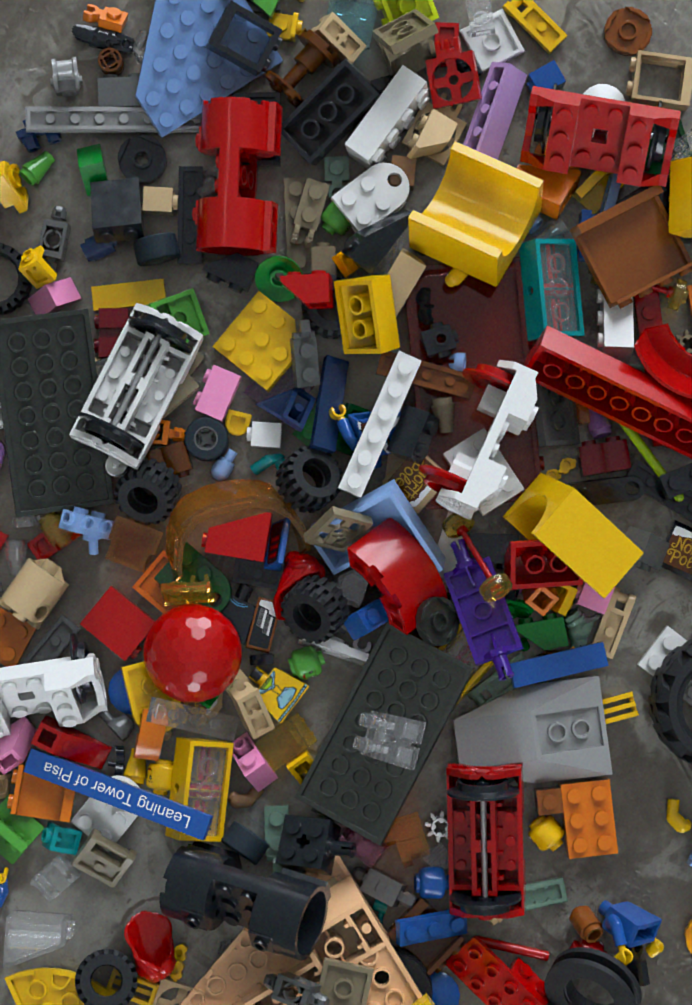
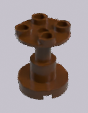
(307, 61)

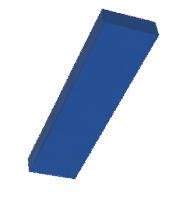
(558, 664)

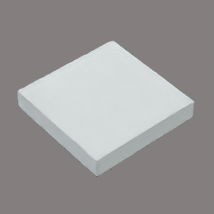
(494, 47)

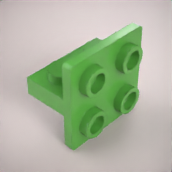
(16, 833)

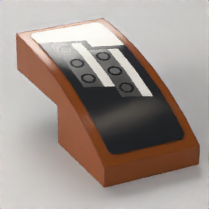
(262, 626)

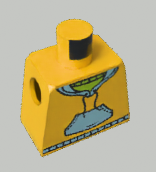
(279, 691)

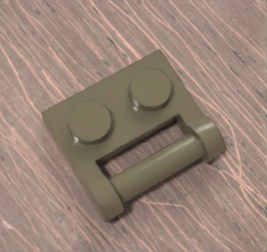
(99, 863)

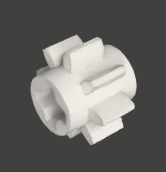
(437, 833)

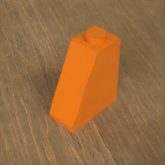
(557, 188)

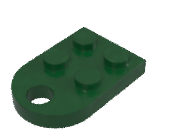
(196, 564)

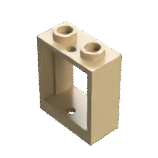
(666, 60)

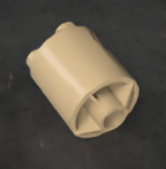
(35, 591)

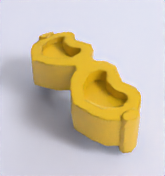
(565, 466)
(180, 955)

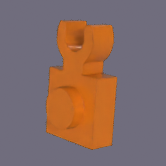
(109, 18)

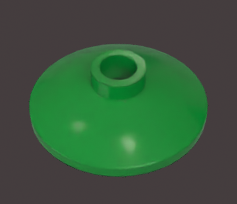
(269, 283)

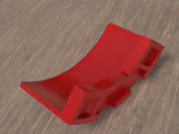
(665, 359)
(399, 569)

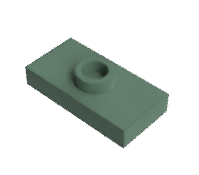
(545, 893)

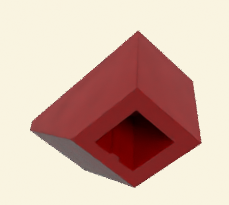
(311, 289)

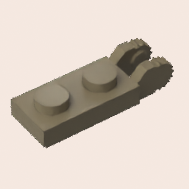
(309, 210)

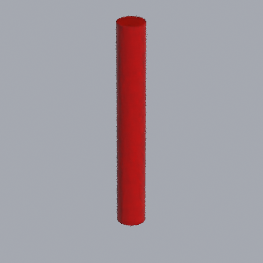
(515, 948)

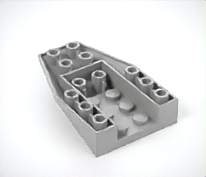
(545, 726)

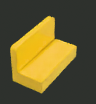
(592, 191)

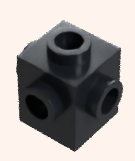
(433, 347)

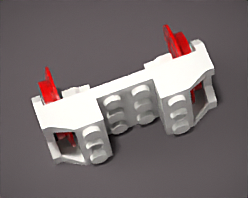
(511, 402)

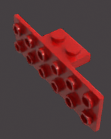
(493, 980)

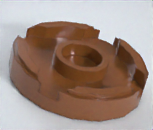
(627, 31)

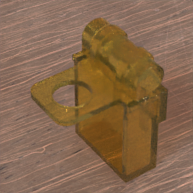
(286, 741)

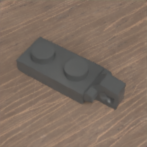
(304, 355)

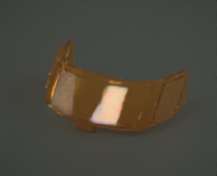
(219, 500)

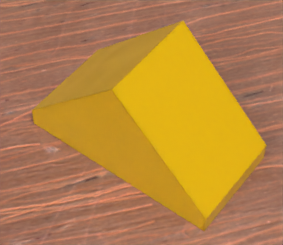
(300, 765)

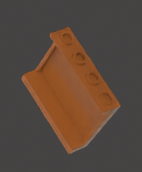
(632, 248)

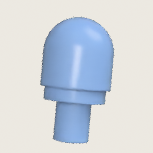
(223, 466)

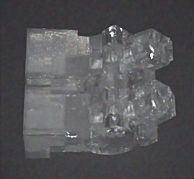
(381, 735)

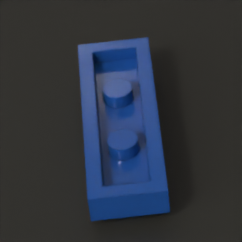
(429, 927)

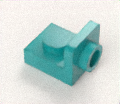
(61, 838)

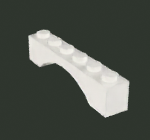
(379, 424)

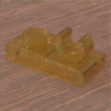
(187, 593)

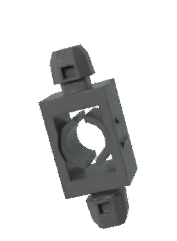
(59, 215)
(384, 887)
(281, 986)

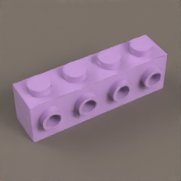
(495, 109)

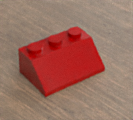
(535, 566)

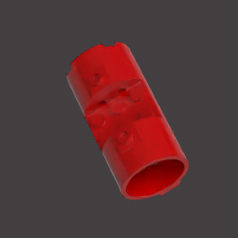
(237, 133)

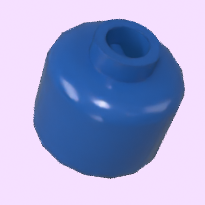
(431, 882)

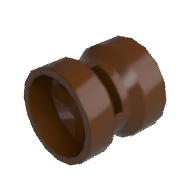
(111, 66)

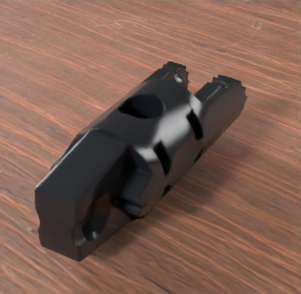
(103, 38)

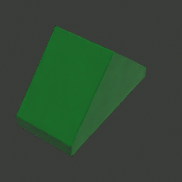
(91, 165)

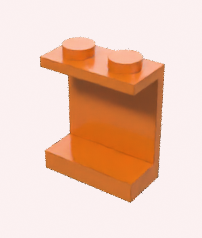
(39, 798)

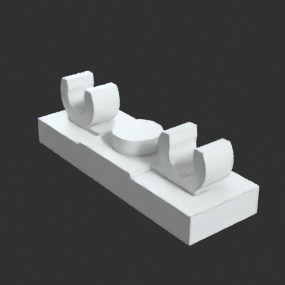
(337, 648)

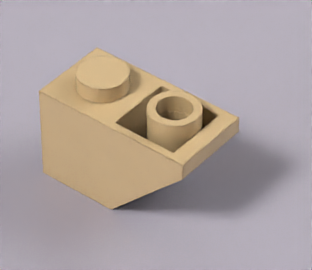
(433, 135)

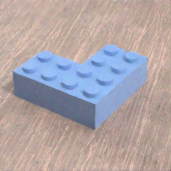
(381, 504)

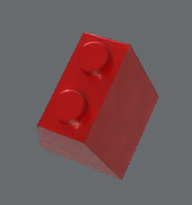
(240, 538)

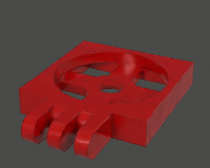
(450, 55)

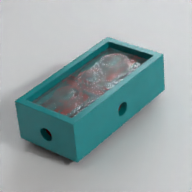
(551, 287)

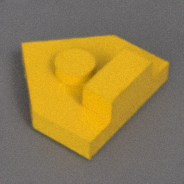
(11, 187)

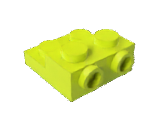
(396, 8)

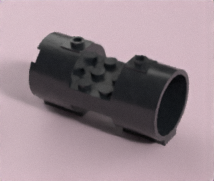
(279, 911)

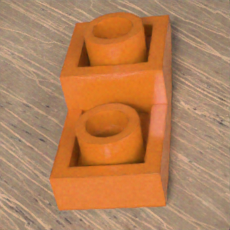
(149, 739)

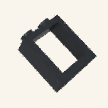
(215, 46)

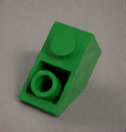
(544, 633)

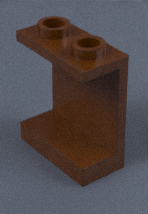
(433, 952)

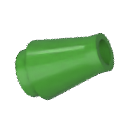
(35, 169)

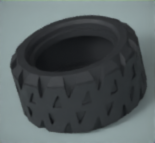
(667, 701)

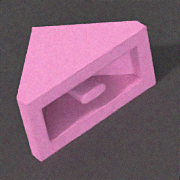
(54, 297)

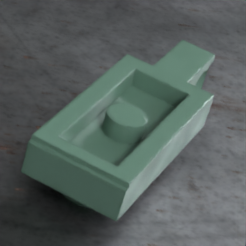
(274, 820)

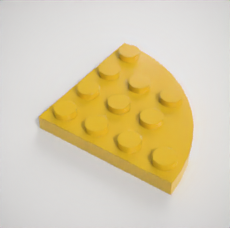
(47, 987)

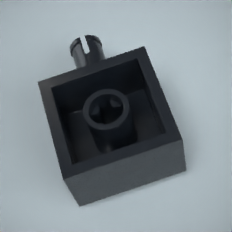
(323, 845)

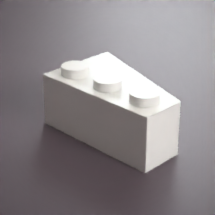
(615, 329)

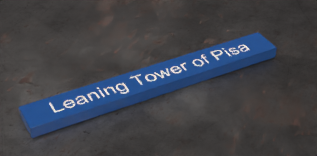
(118, 794)

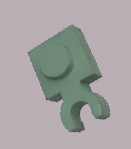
(336, 172)

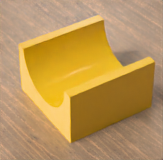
(477, 215)
(574, 532)

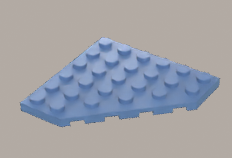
(182, 72)

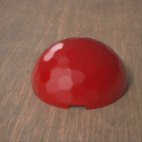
(192, 653)

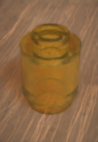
(50, 529)

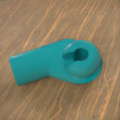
(267, 461)

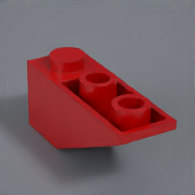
(70, 743)

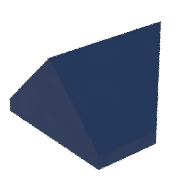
(290, 407)

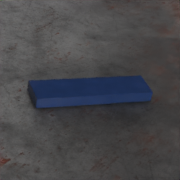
(330, 395)

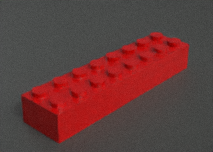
(612, 389)

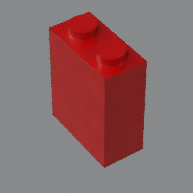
(118, 624)

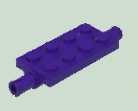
(485, 624)

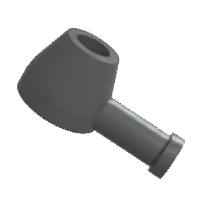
(121, 725)

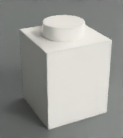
(265, 435)

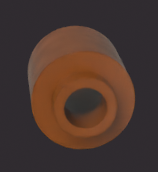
(586, 923)

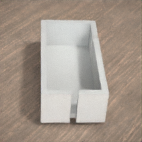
(388, 118)

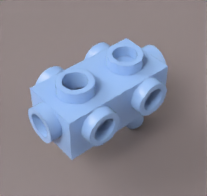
(91, 526)

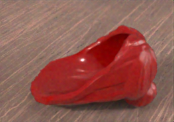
(296, 568)
(151, 945)

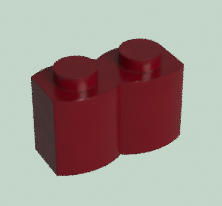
(603, 457)

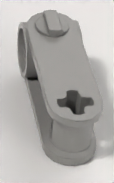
(66, 77)

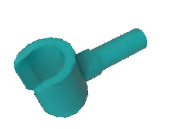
(381, 908)

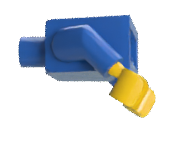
(630, 928)

